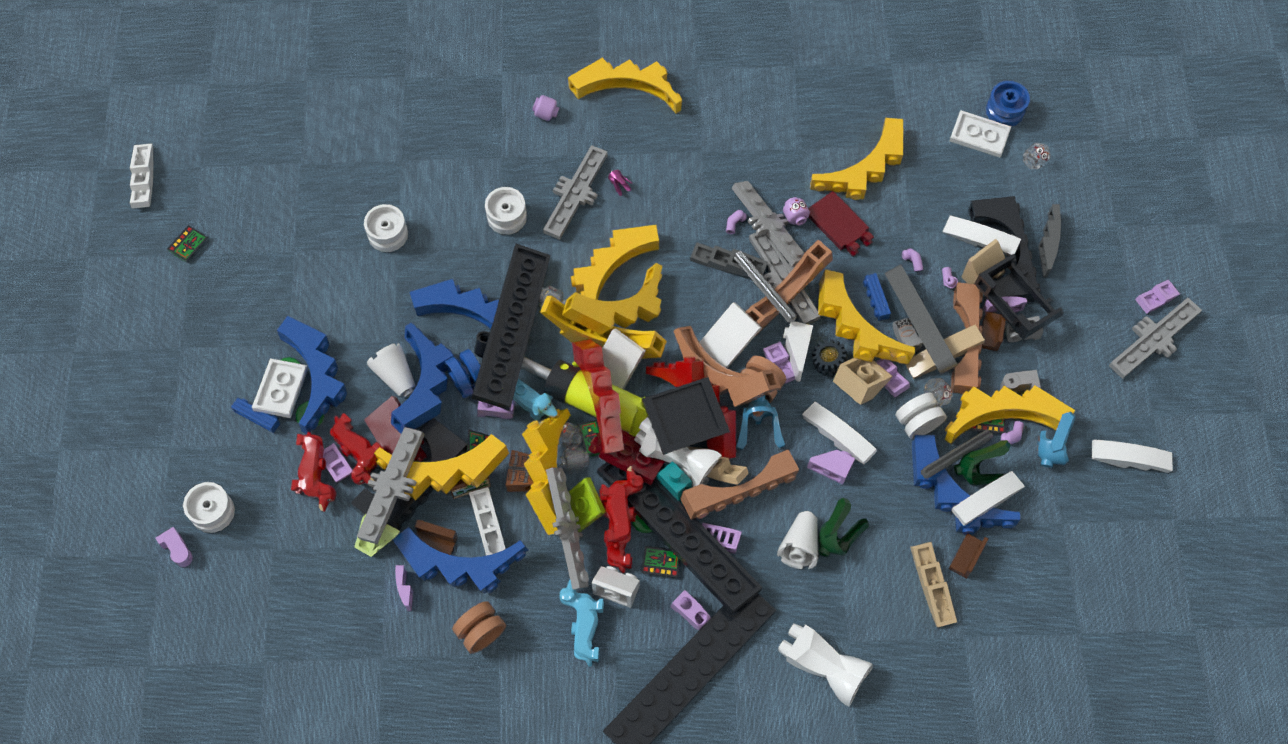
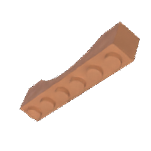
(808, 267)
(966, 303)
(704, 499)

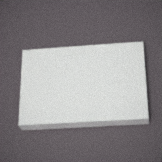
(980, 133)
(730, 335)
(621, 357)
(280, 388)

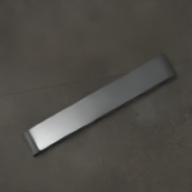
(921, 319)

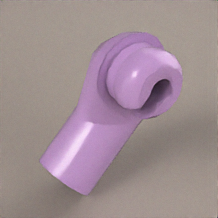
(737, 216)
(915, 257)
(948, 280)
(1015, 435)

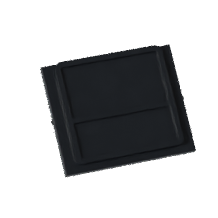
(685, 415)

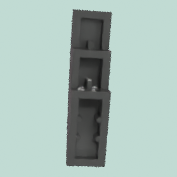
(1050, 242)
(723, 259)

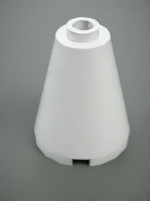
(393, 369)
(801, 542)

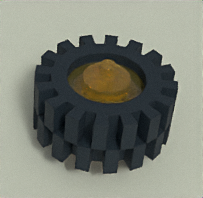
(828, 357)

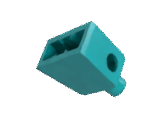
(674, 480)

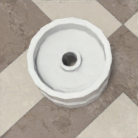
(506, 210)
(386, 228)
(921, 415)
(209, 507)

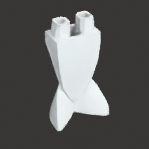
(693, 463)
(819, 658)

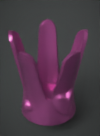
(617, 177)

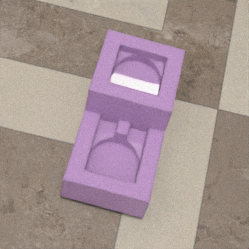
(1157, 296)
(1015, 303)
(779, 356)
(898, 383)
(336, 463)
(405, 591)

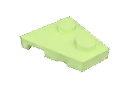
(370, 548)

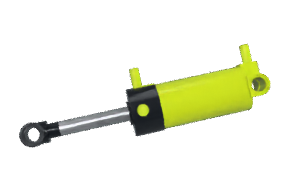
(569, 386)

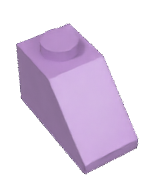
(833, 465)

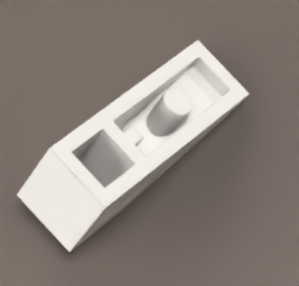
(796, 345)

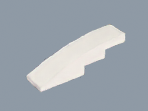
(142, 176)
(980, 234)
(841, 433)
(1132, 455)
(987, 498)
(487, 521)

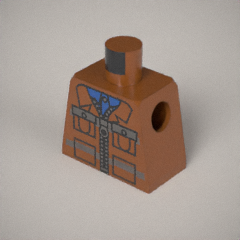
(518, 476)

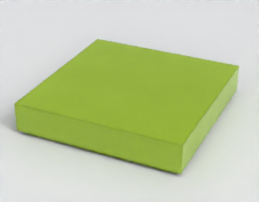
(586, 503)

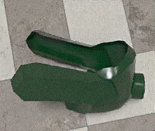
(970, 463)
(828, 537)

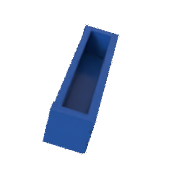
(877, 297)
(264, 420)

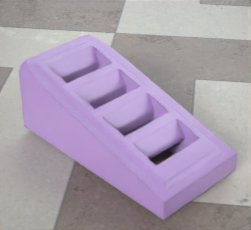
(735, 534)

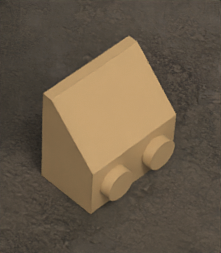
(982, 261)
(861, 379)

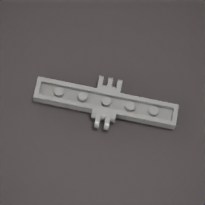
(575, 192)
(768, 222)
(779, 271)
(1155, 337)
(391, 485)
(567, 528)

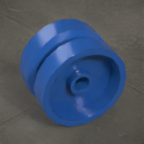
(1008, 103)
(463, 374)

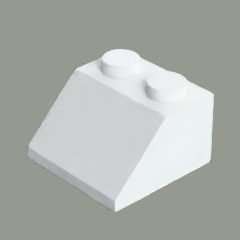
(615, 586)

